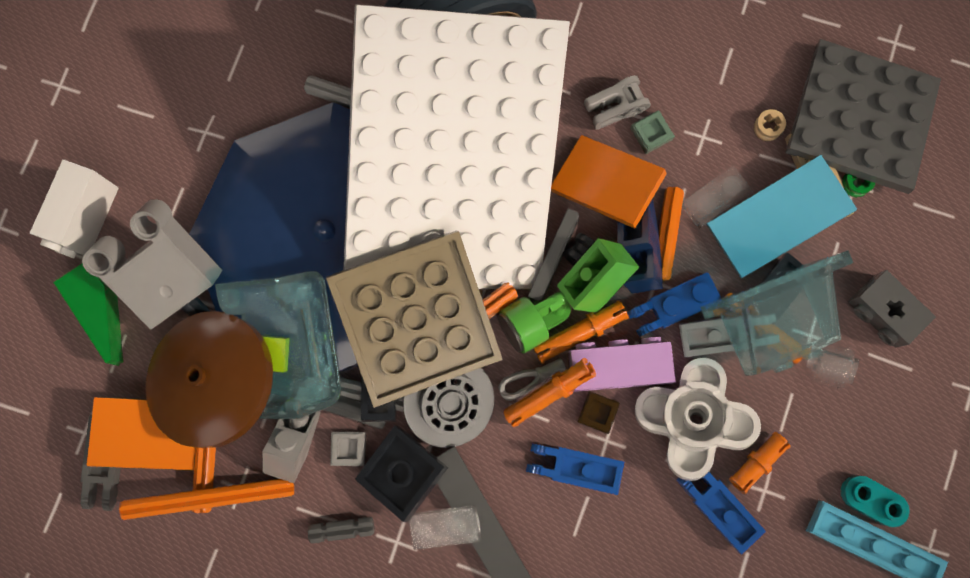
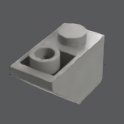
(289, 447)

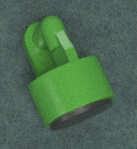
(529, 324)

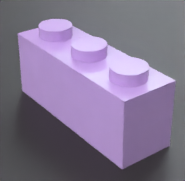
(626, 364)

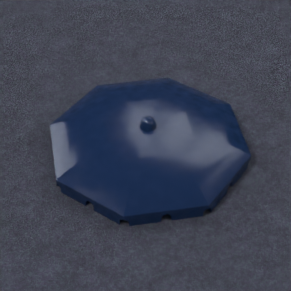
(283, 207)

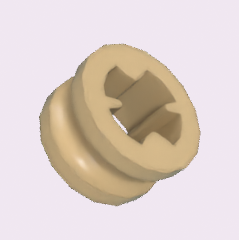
(768, 134)

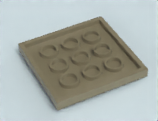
(414, 318)

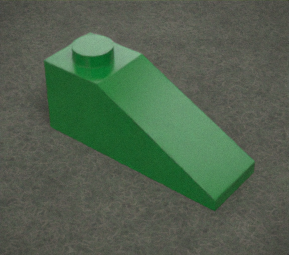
(95, 310)

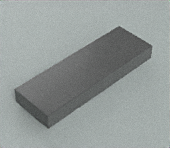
(554, 257)

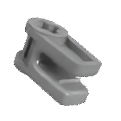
(626, 94)

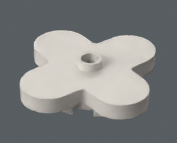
(702, 394)

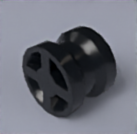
(581, 245)

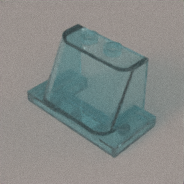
(783, 316)

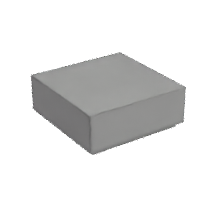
(348, 448)

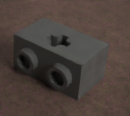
(907, 314)

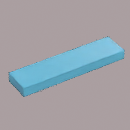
(873, 544)

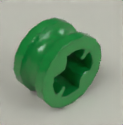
(851, 190)

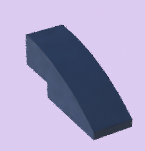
(644, 248)

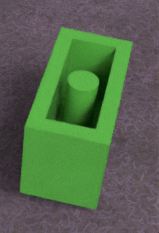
(597, 276)

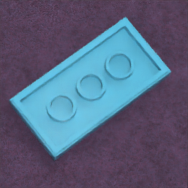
(781, 216)

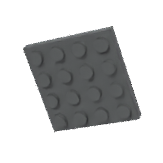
(864, 116)

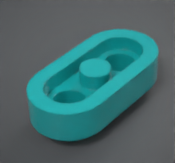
(876, 501)

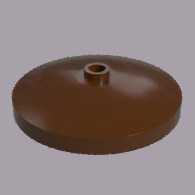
(209, 380)

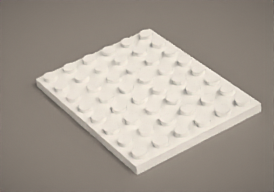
(453, 136)

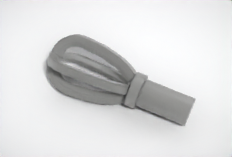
(540, 374)

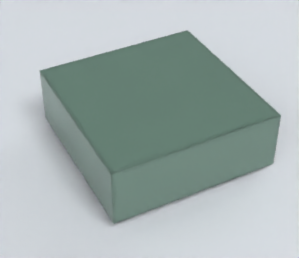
(652, 132)

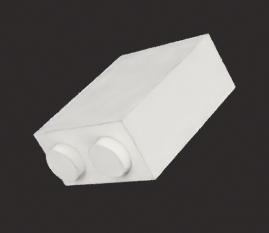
(74, 210)

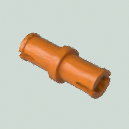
(759, 462)

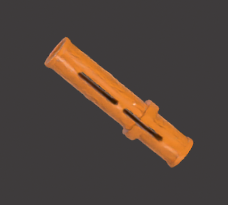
(592, 325)
(556, 388)

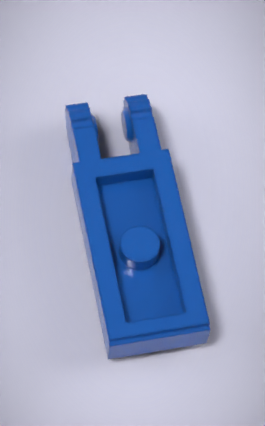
(677, 303)
(580, 469)
(725, 512)

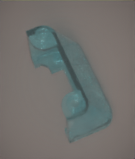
(297, 309)

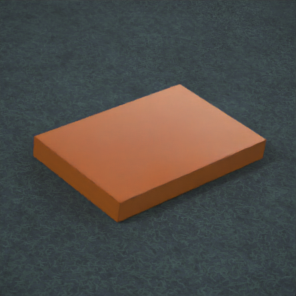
(608, 181)
(129, 438)

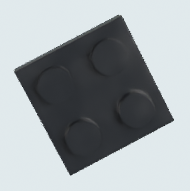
(401, 473)

